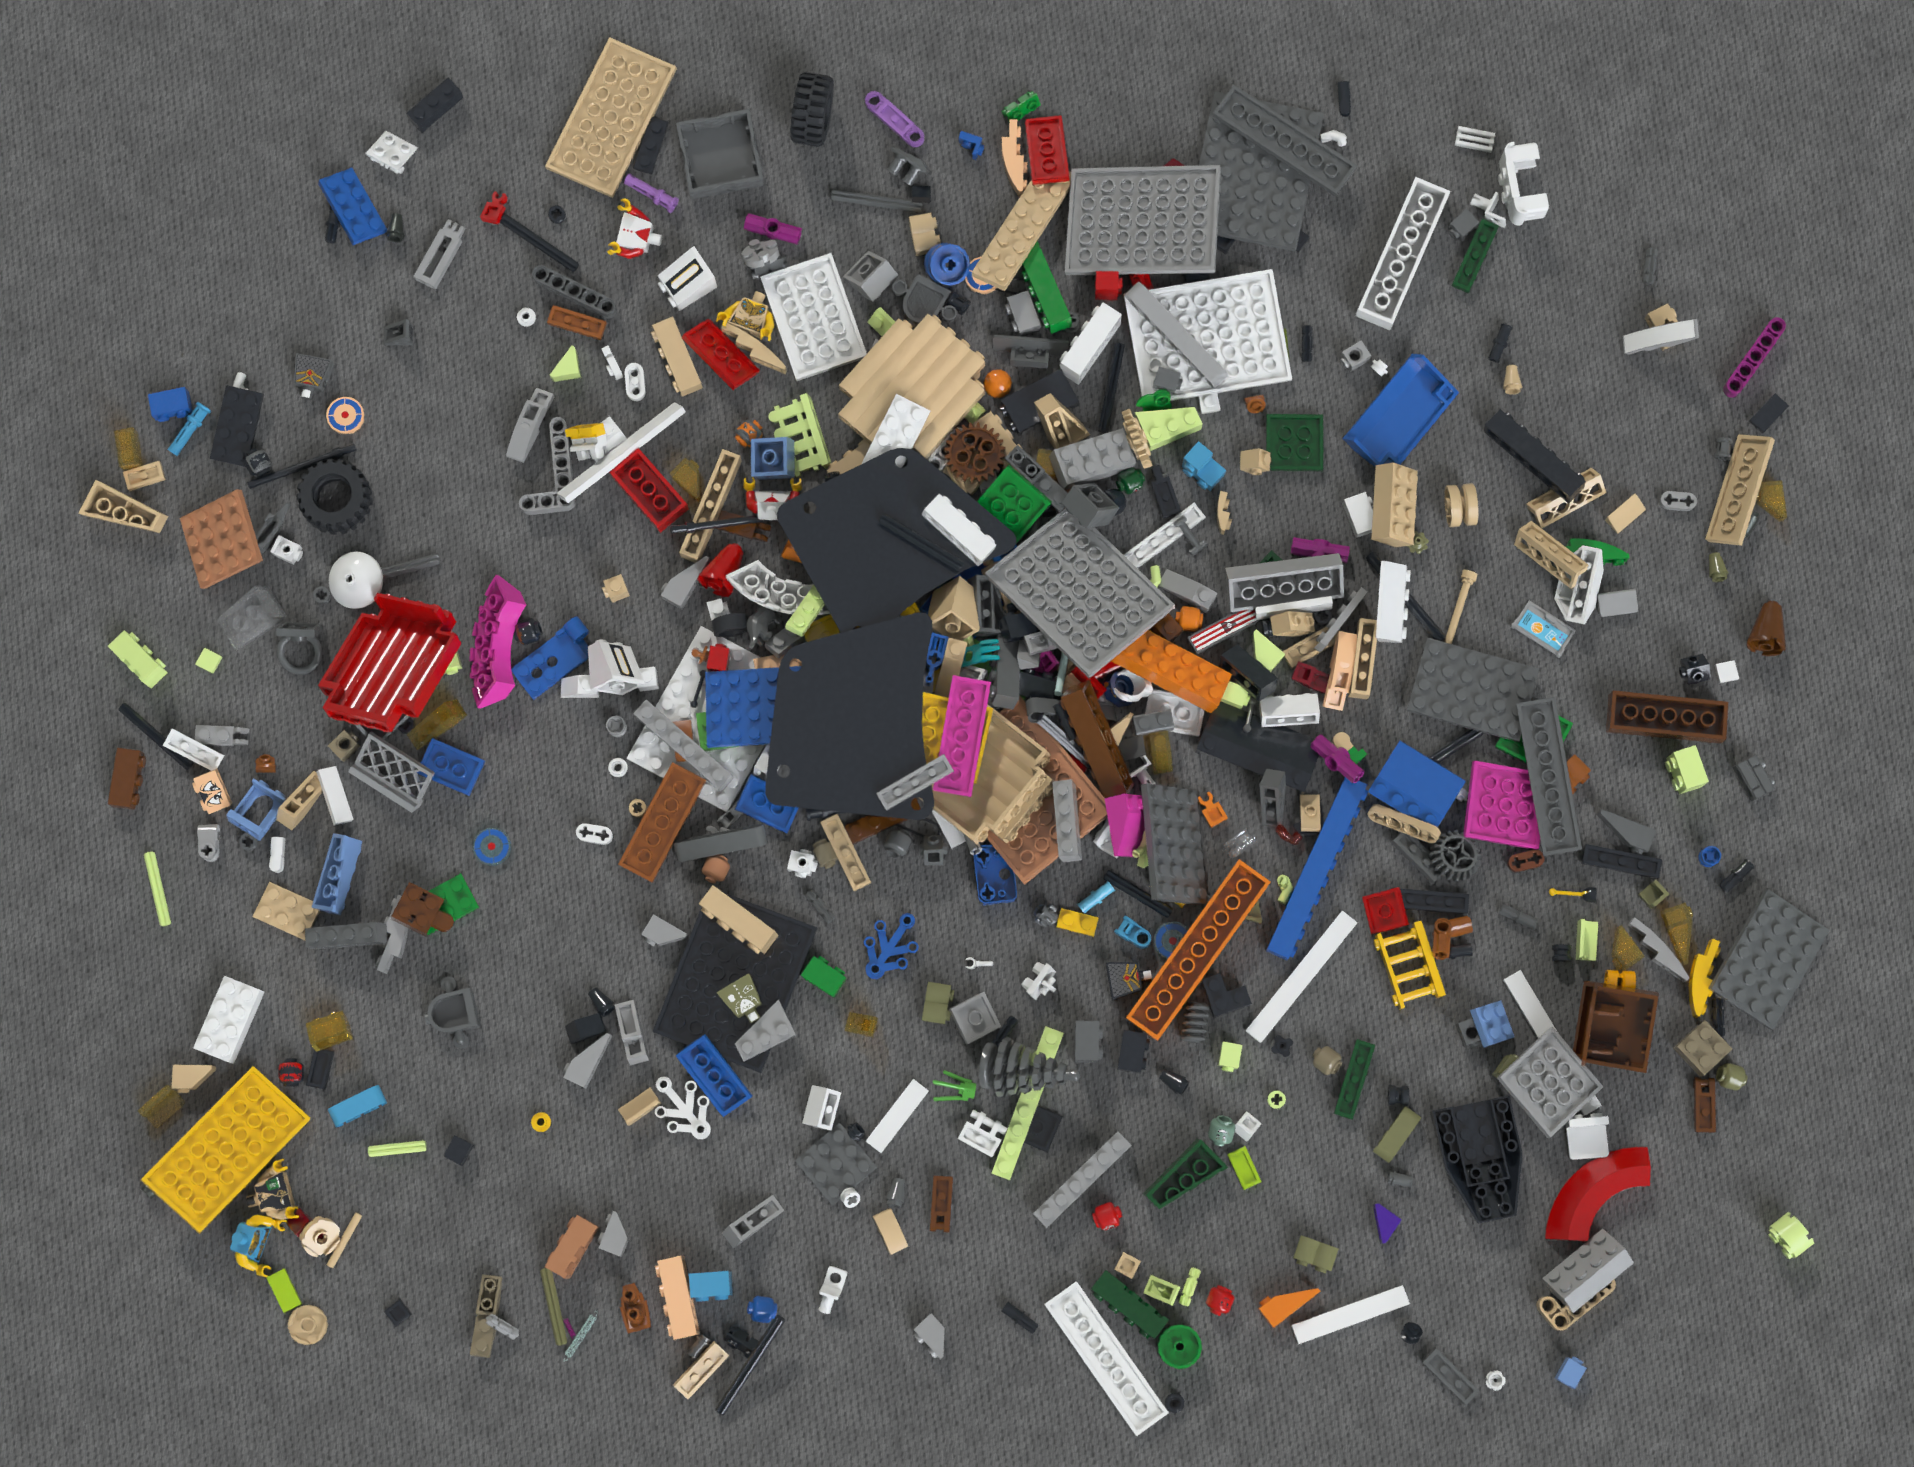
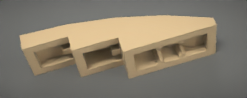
(759, 352)

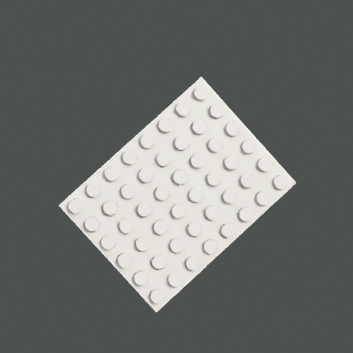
(1231, 319)
(656, 756)

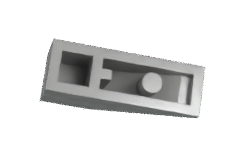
(681, 586)
(1188, 590)
(584, 1065)
(752, 1221)

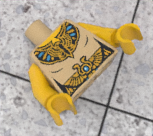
(750, 316)

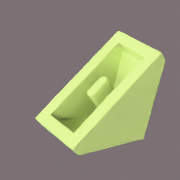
(568, 367)
(1161, 1290)

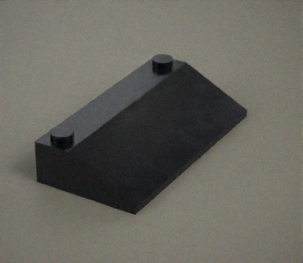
(1260, 748)

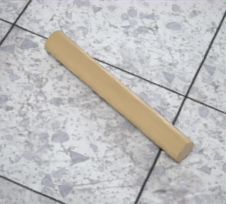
(344, 1240)

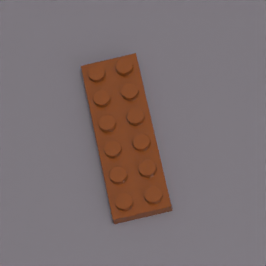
(662, 822)

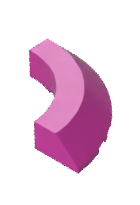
(493, 642)

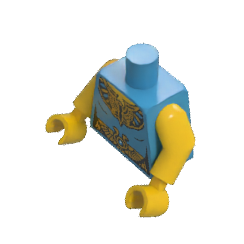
(250, 1241)

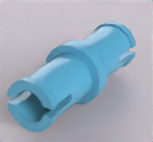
(1096, 897)

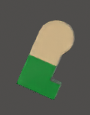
(1343, 740)

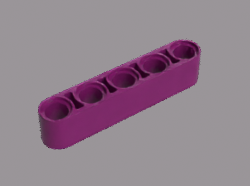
(1760, 351)

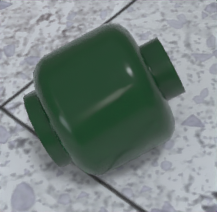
(1130, 480)

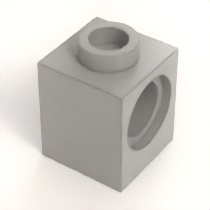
(1358, 349)

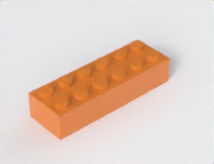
(1175, 670)

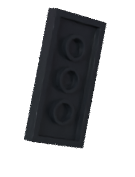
(236, 425)

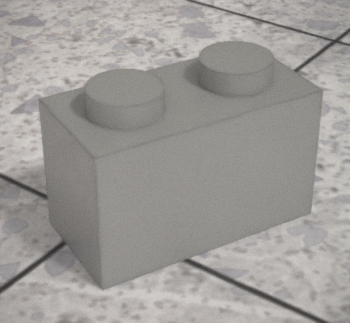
(1023, 313)

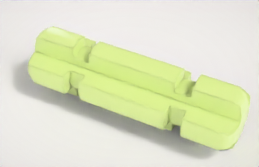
(1190, 1286)

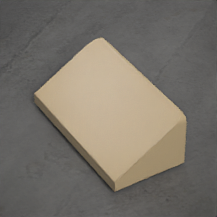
(1625, 513)

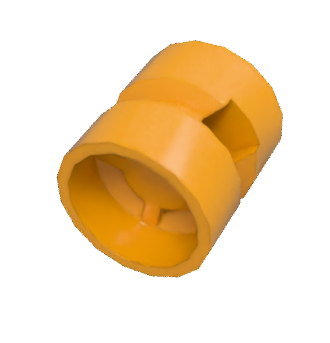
(1626, 978)

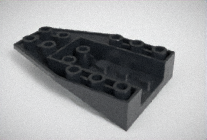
(1482, 1155)

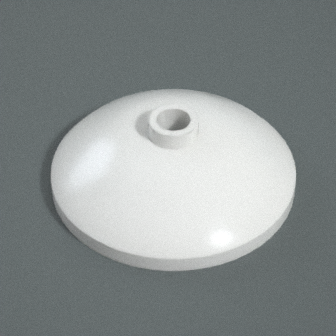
(365, 583)

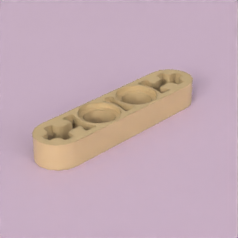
(1385, 816)

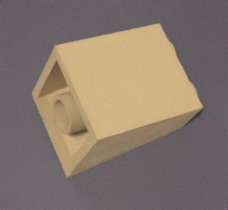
(954, 610)

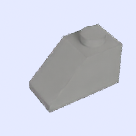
(661, 932)

